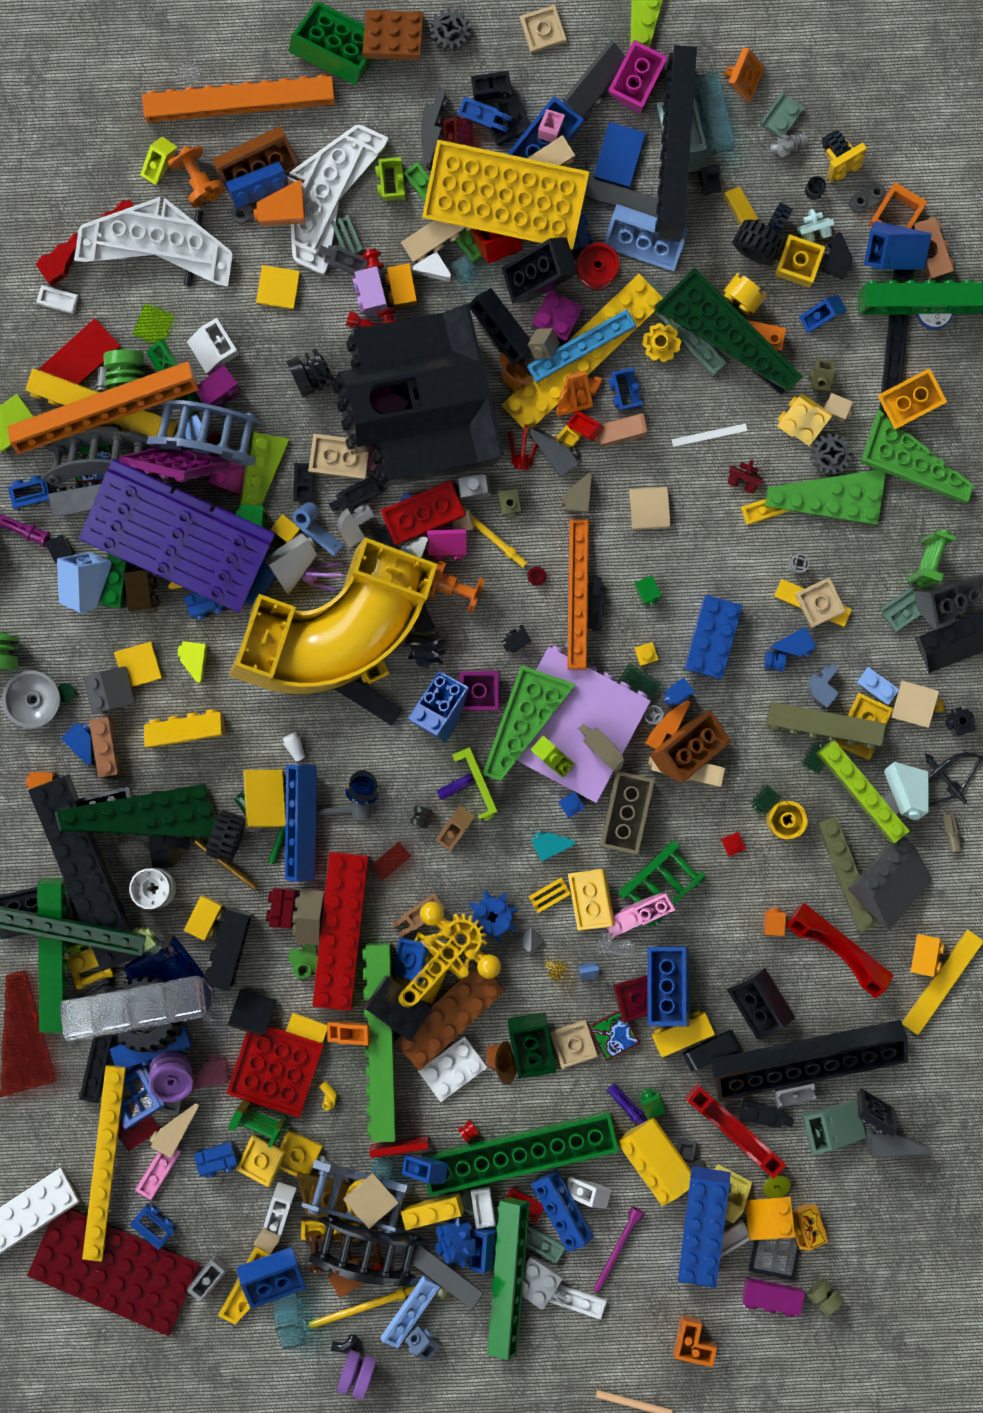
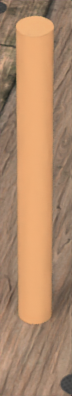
(631, 1402)

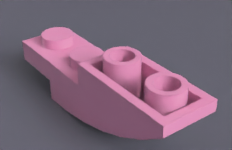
(641, 913)

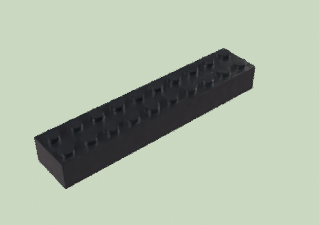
(675, 143)
(81, 867)
(810, 1060)

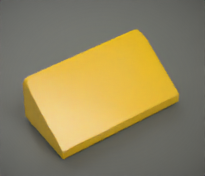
(739, 205)

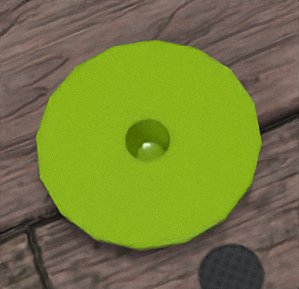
(776, 1187)

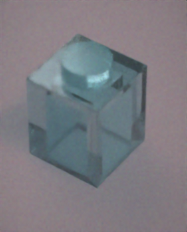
(382, 1167)

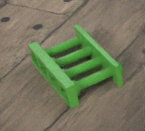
(928, 571)

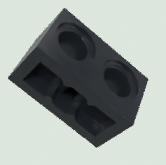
(491, 86)

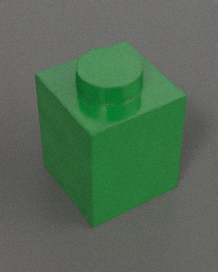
(647, 590)

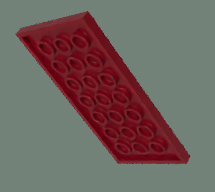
(130, 1280)

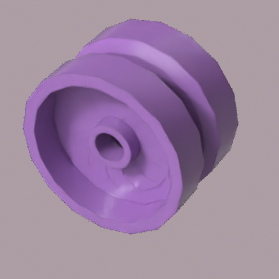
(170, 1076)
(357, 1375)

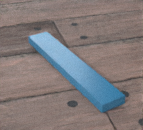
(582, 345)

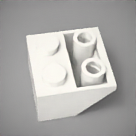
(212, 346)

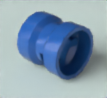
(774, 661)

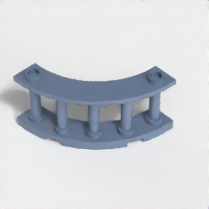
(201, 446)
(340, 1173)

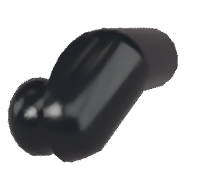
(345, 1347)

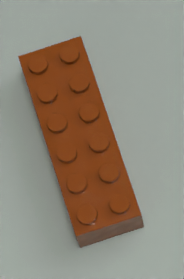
(450, 1016)

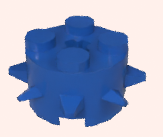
(498, 906)
(455, 1242)

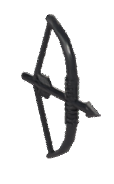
(952, 786)

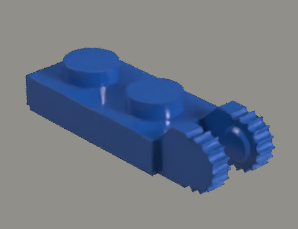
(482, 114)

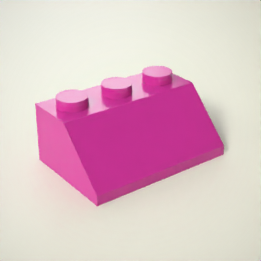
(637, 76)

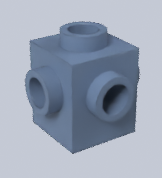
(422, 1343)

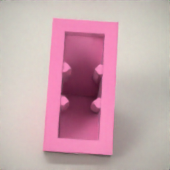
(550, 125)

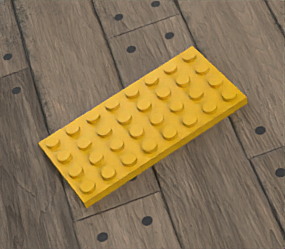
(504, 193)

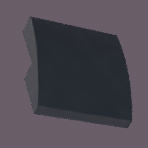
(518, 124)

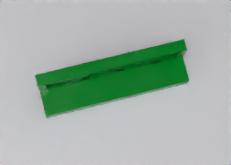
(163, 359)

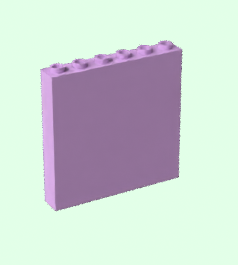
(596, 703)

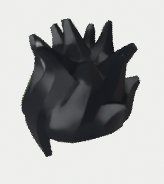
(424, 648)

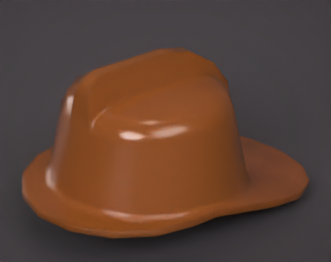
(514, 376)
(502, 1061)

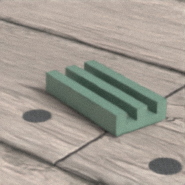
(341, 221)

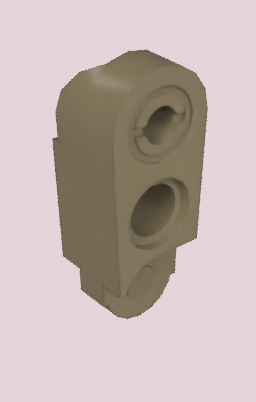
(602, 747)

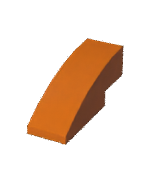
(668, 725)
(348, 1033)

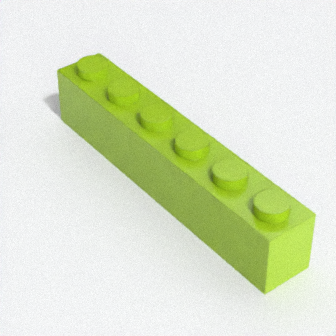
(862, 792)

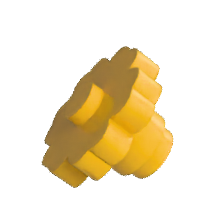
(661, 342)

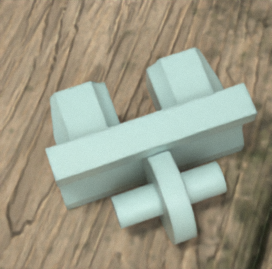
(823, 226)

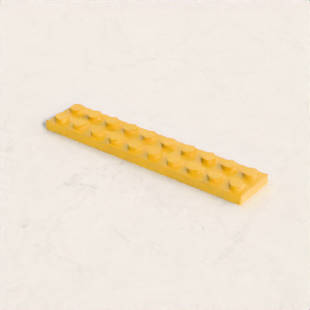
(538, 399)

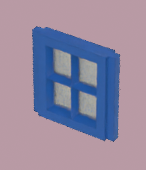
(137, 1098)

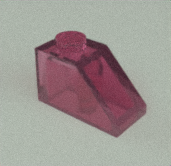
(212, 1073)

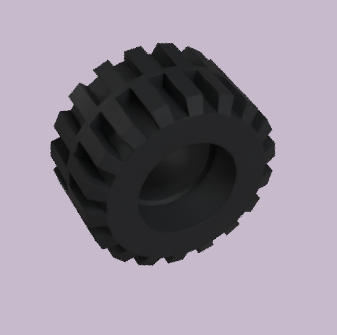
(758, 242)
(225, 836)

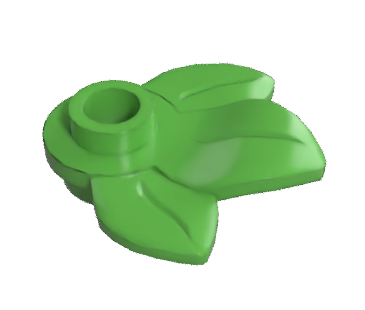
(305, 957)

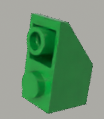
(651, 1103)

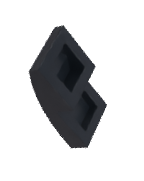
(303, 483)

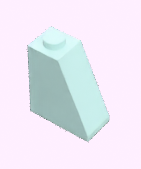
(909, 789)

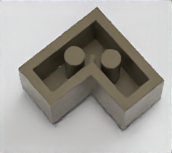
(308, 917)

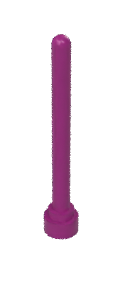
(634, 1217)

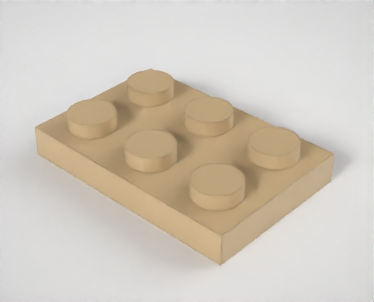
(333, 458)

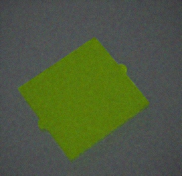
(152, 324)

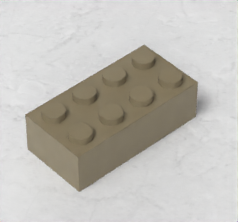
(626, 812)

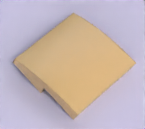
(649, 508)

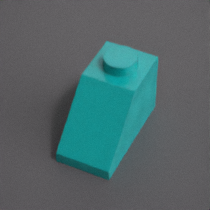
(550, 844)

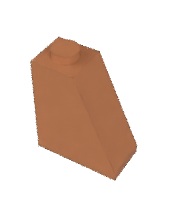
(622, 431)

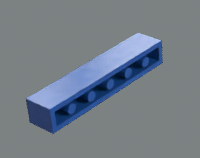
(300, 822)

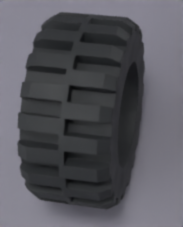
(158, 1038)

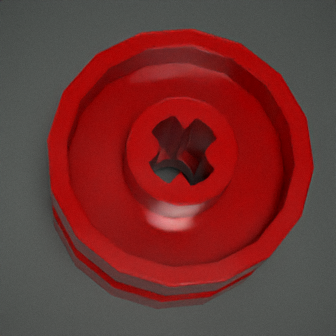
(598, 255)

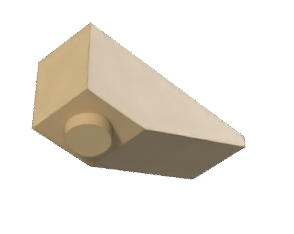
(170, 1135)

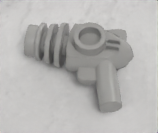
(786, 145)

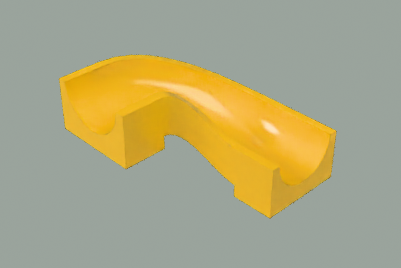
(343, 638)

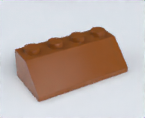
(256, 154)
(691, 747)

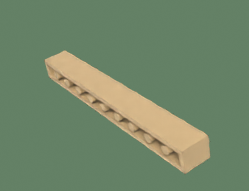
(437, 233)

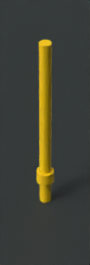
(509, 552)
(400, 1294)

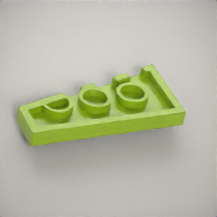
(258, 477)

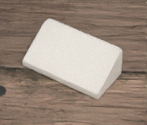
(415, 546)

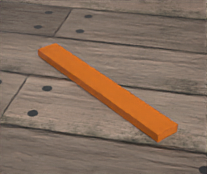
(578, 594)

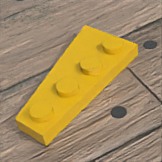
(236, 1302)

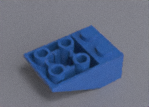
(896, 247)
(440, 707)

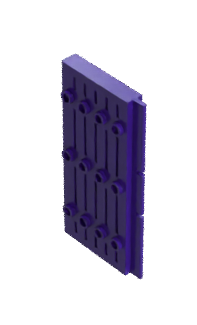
(176, 535)

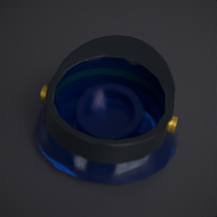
(362, 788)

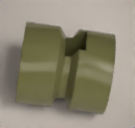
(827, 1299)

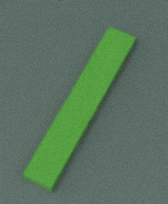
(419, 181)

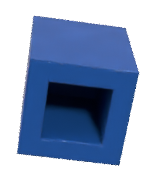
(571, 804)

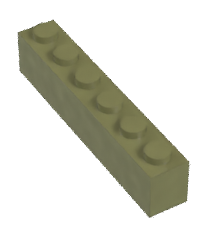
(825, 724)
(844, 870)

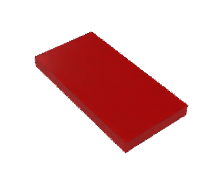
(81, 354)
(422, 513)

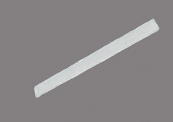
(709, 435)

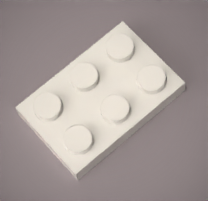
(452, 1068)

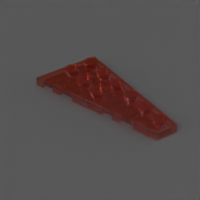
(24, 1049)

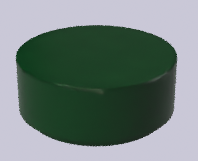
(67, 692)

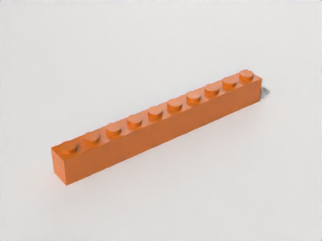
(238, 99)
(102, 408)

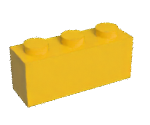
(676, 1038)
(432, 1211)

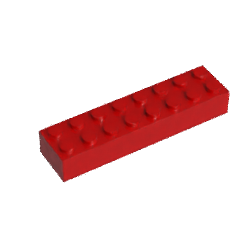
(340, 931)

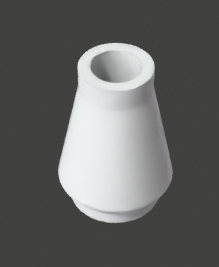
(294, 745)

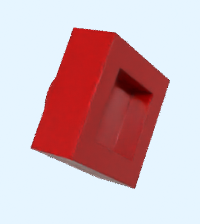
(733, 844)

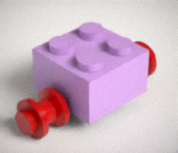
(370, 288)

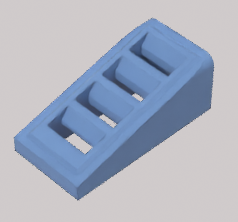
(588, 971)

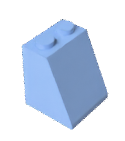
(82, 580)

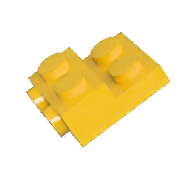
(803, 419)

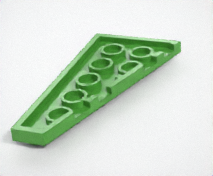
(910, 460)
(841, 497)
(527, 711)

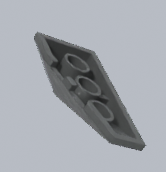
(948, 600)

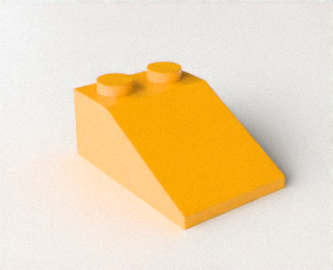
(912, 398)

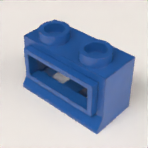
(632, 387)
(31, 500)
(678, 693)
(154, 1214)

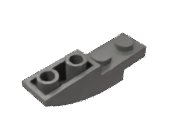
(429, 126)

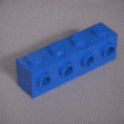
(562, 1210)

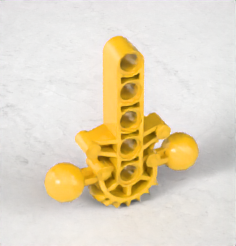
(487, 965)

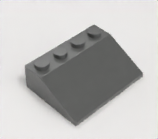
(892, 882)

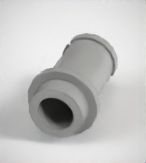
(101, 379)

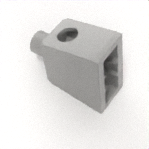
(473, 487)

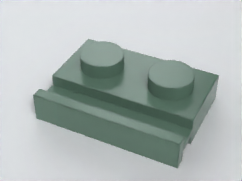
(782, 115)
(901, 610)

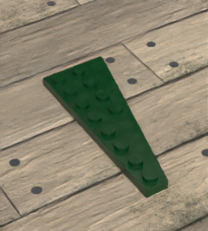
(712, 318)
(166, 813)

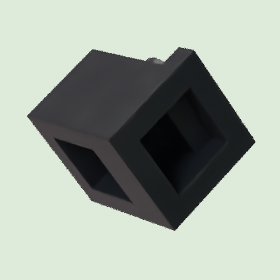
(516, 639)

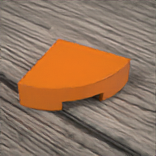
(594, 383)

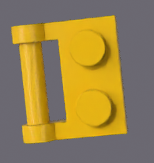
(82, 962)

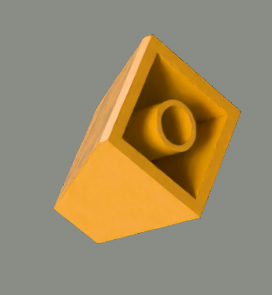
(769, 1218)

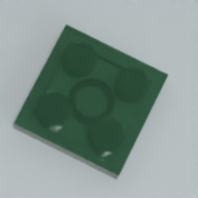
(639, 681)

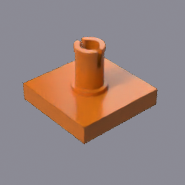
(745, 74)

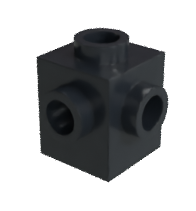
(966, 725)

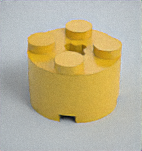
(744, 294)
(790, 830)

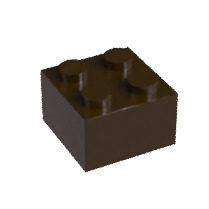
(141, 592)

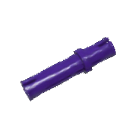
(636, 1115)

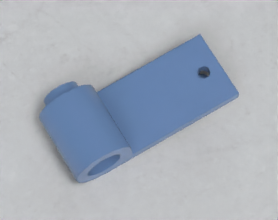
(305, 520)

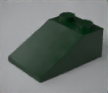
(531, 1045)

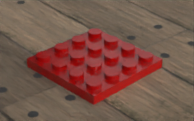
(275, 1070)

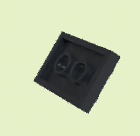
(386, 1007)
(876, 1112)

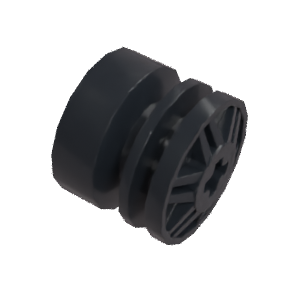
(310, 372)

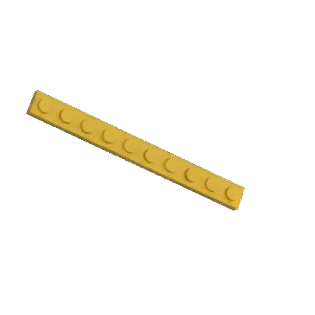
(104, 1163)

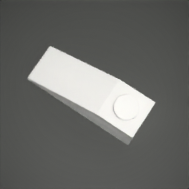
(279, 1208)

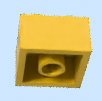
(799, 261)

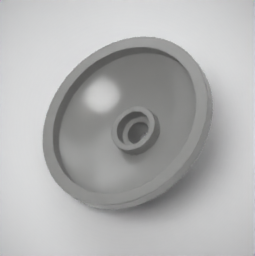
(18, 695)

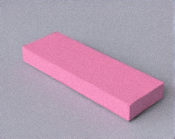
(156, 1174)

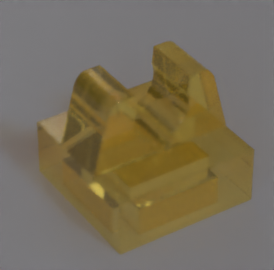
(556, 969)

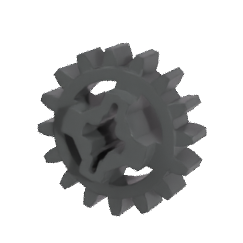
(451, 22)
(832, 462)

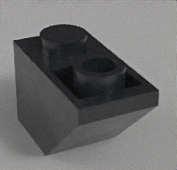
(838, 258)

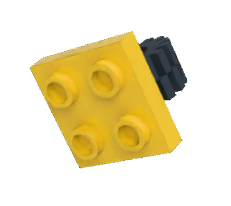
(842, 155)

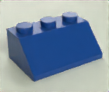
(271, 1278)

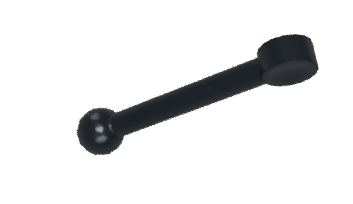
(107, 981)

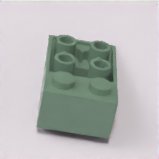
(833, 1127)

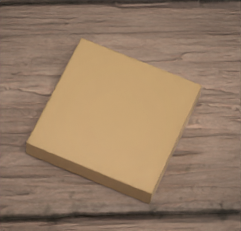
(543, 29)
(820, 602)
(915, 704)
(573, 1044)
(370, 1200)

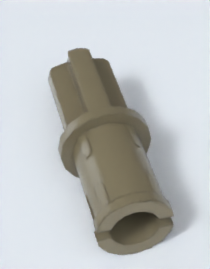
(952, 832)

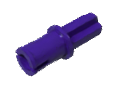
(455, 786)

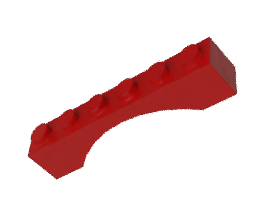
(57, 264)
(812, 926)
(735, 1130)

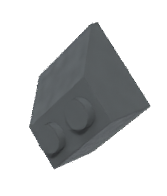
(109, 690)

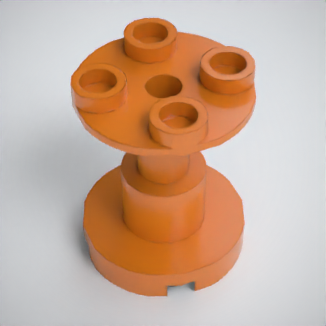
(202, 186)
(447, 584)

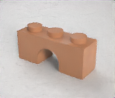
(940, 264)
(103, 744)

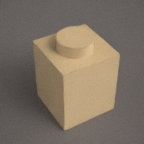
(838, 407)

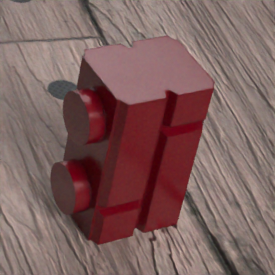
(282, 907)

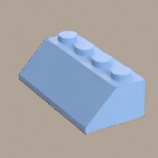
(634, 236)

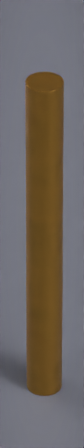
(229, 866)

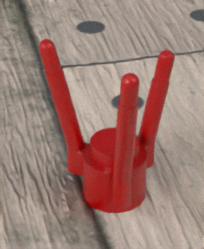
(522, 461)

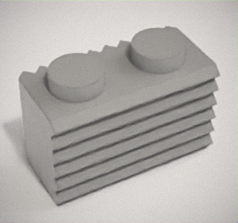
(207, 1278)

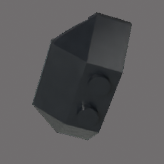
(167, 850)

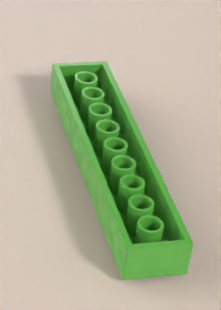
(380, 1051)

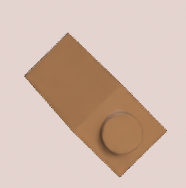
(455, 828)

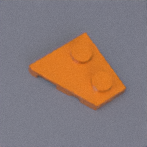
(575, 394)

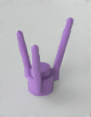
(312, 575)

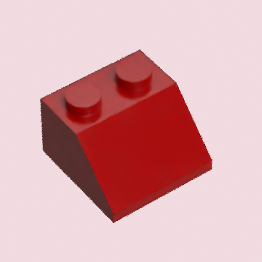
(495, 246)

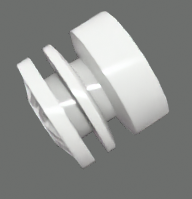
(141, 888)

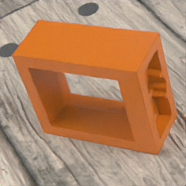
(904, 196)

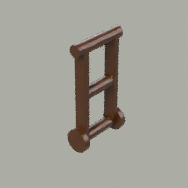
(315, 1237)

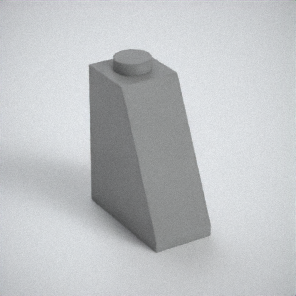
(291, 561)

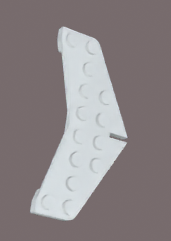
(326, 180)
(144, 233)

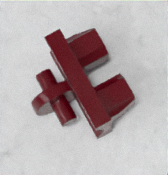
(736, 474)

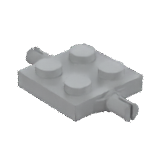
(541, 1283)

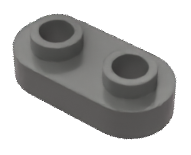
(868, 197)
(247, 209)

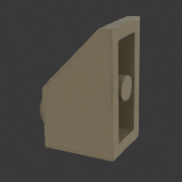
(578, 496)

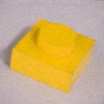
(646, 653)

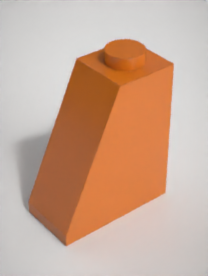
(282, 207)

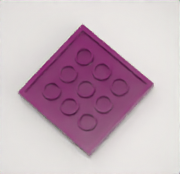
(175, 463)

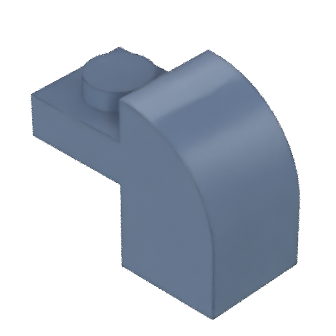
(819, 687)

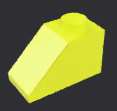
(157, 160)
(193, 658)

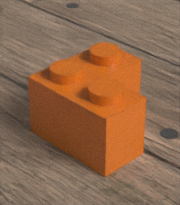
(689, 1346)

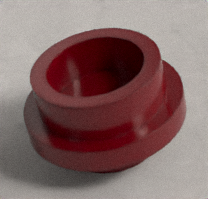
(536, 576)

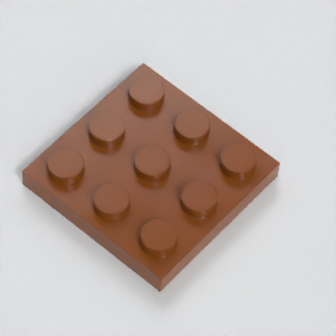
(392, 35)

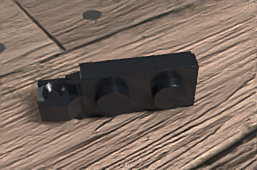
(356, 494)
(596, 600)
(764, 1114)

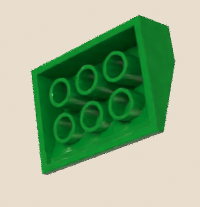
(331, 43)

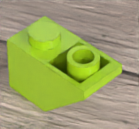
(552, 756)

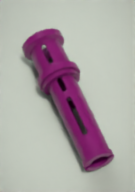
(29, 532)

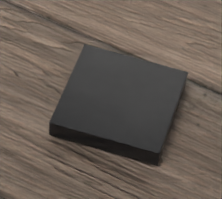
(252, 1012)

